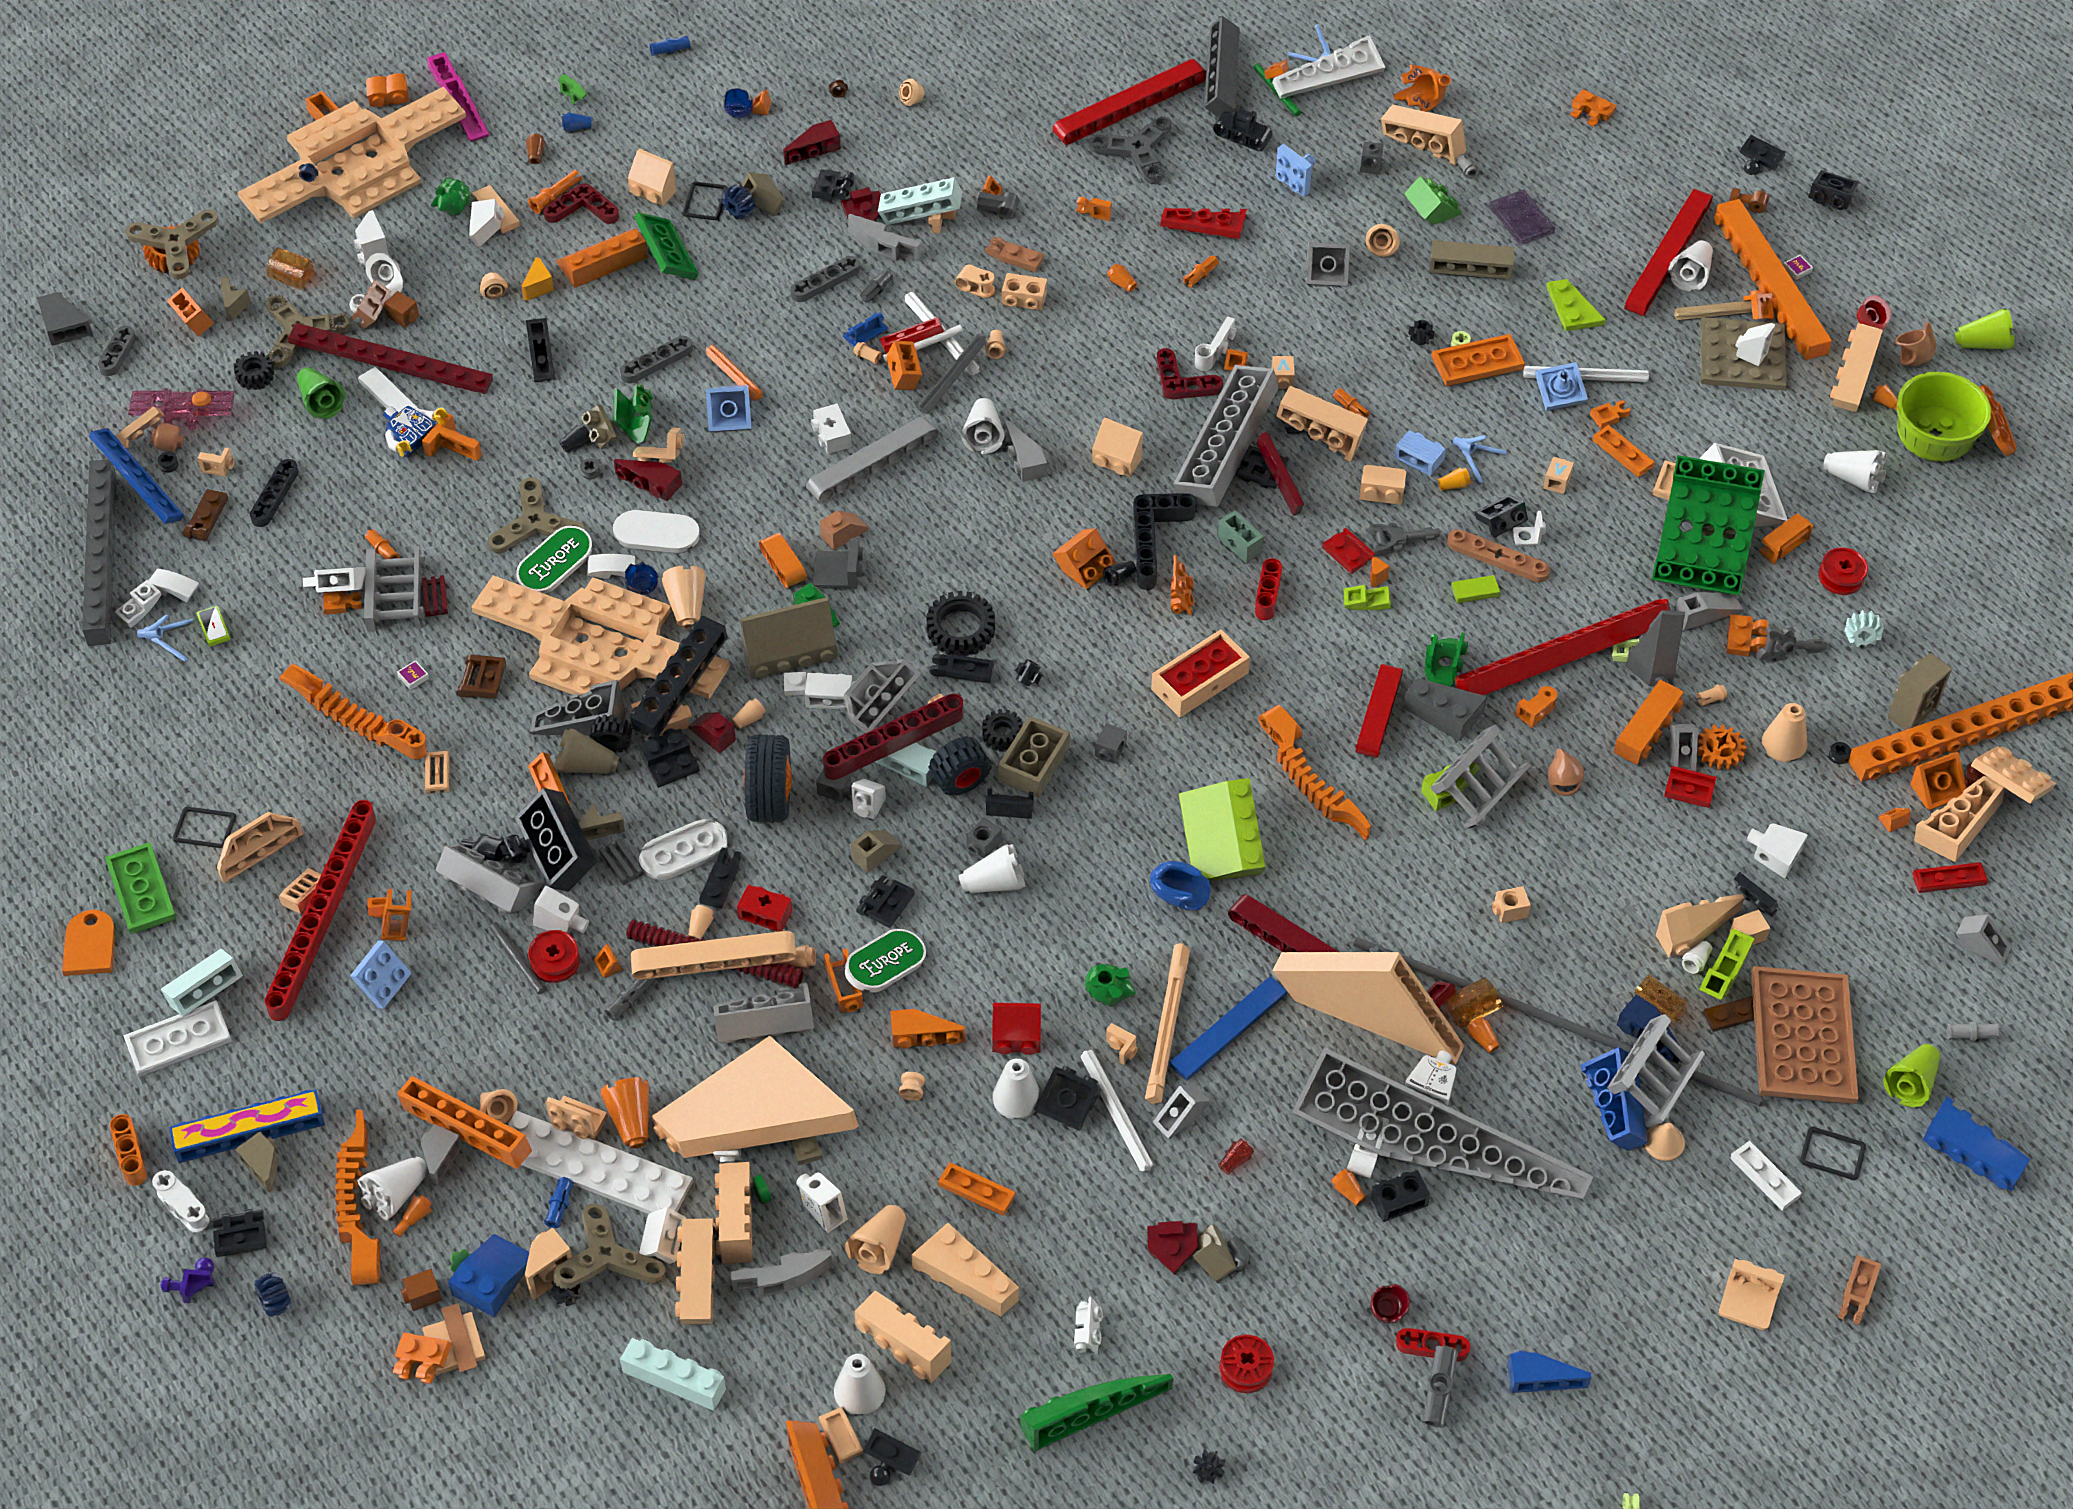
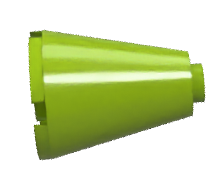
(1987, 332)
(1913, 1076)

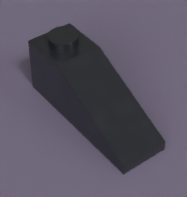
(540, 349)

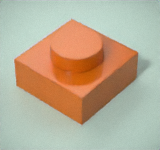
(376, 906)

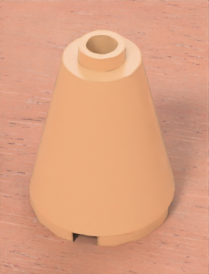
(685, 593)
(1787, 734)
(877, 1240)

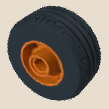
(767, 778)

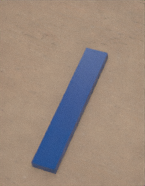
(136, 475)
(1228, 1028)

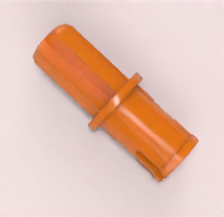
(1201, 271)
(1350, 404)
(381, 545)

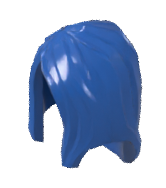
(1180, 885)

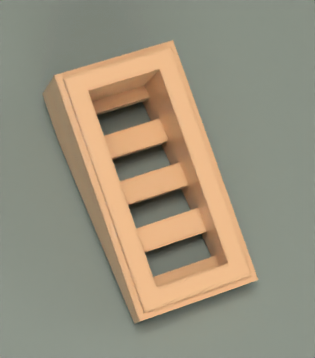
(299, 904)

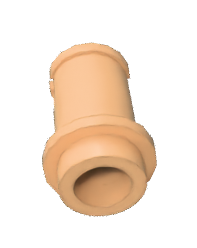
(866, 352)
(1714, 694)

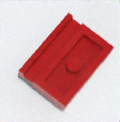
(1348, 550)
(1690, 786)

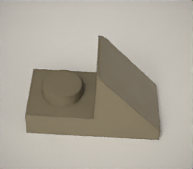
(234, 300)
(597, 827)
(806, 1150)
(1214, 1254)

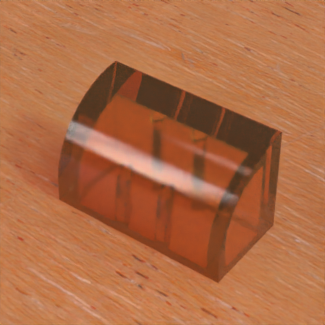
(290, 268)
(1662, 998)
(1473, 1002)

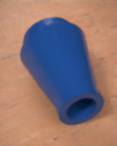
(575, 122)

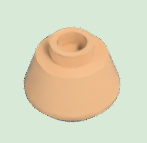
(911, 92)
(493, 286)

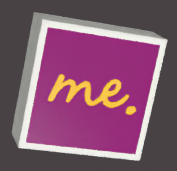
(1798, 267)
(413, 675)

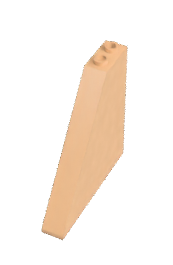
(1372, 993)
(752, 1103)

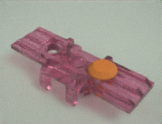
(183, 404)

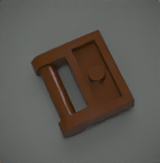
(488, 677)

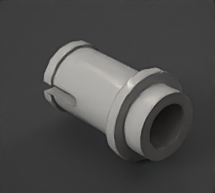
(1469, 169)

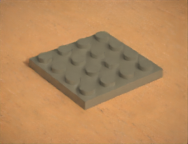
(1722, 366)

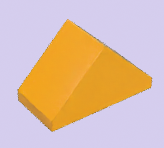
(537, 281)

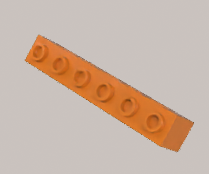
(469, 1123)

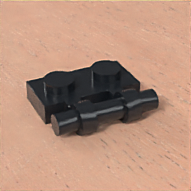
(828, 182)
(1254, 461)
(1756, 894)
(890, 905)
(241, 1238)

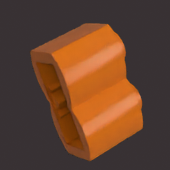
(387, 90)

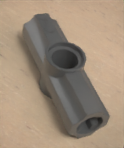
(1437, 1401)

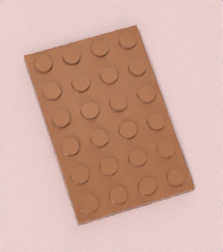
(1804, 1035)

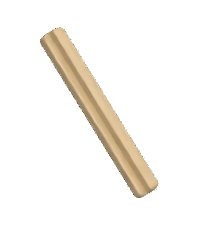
(1713, 310)

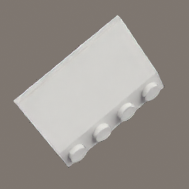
(1770, 507)

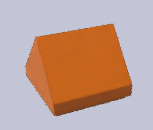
(761, 103)
(992, 186)
(1234, 358)
(1378, 572)
(1895, 818)
(607, 962)

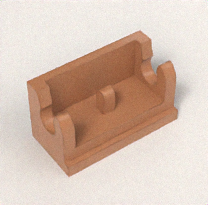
(372, 303)

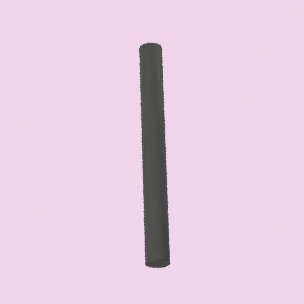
(517, 958)

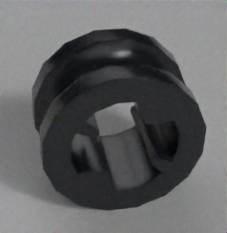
(167, 456)
(1839, 759)

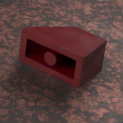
(714, 730)

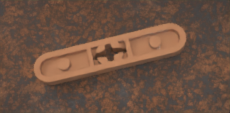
(1510, 560)

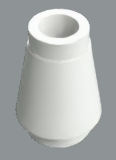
(1697, 957)

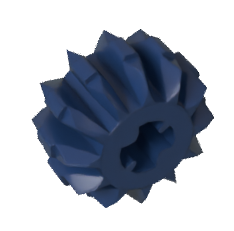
(738, 201)
(272, 1294)

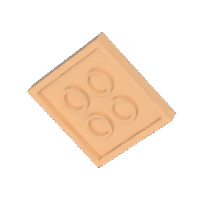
(2014, 774)

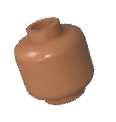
(167, 437)

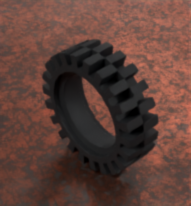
(960, 603)

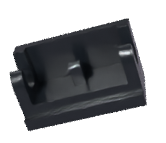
(1009, 805)

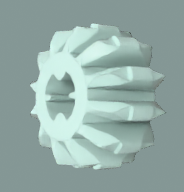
(1864, 628)

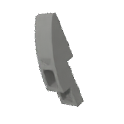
(875, 237)
(793, 1272)

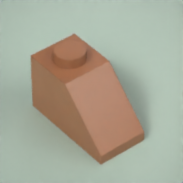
(840, 527)

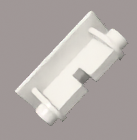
(1089, 1316)

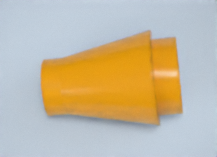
(1455, 480)

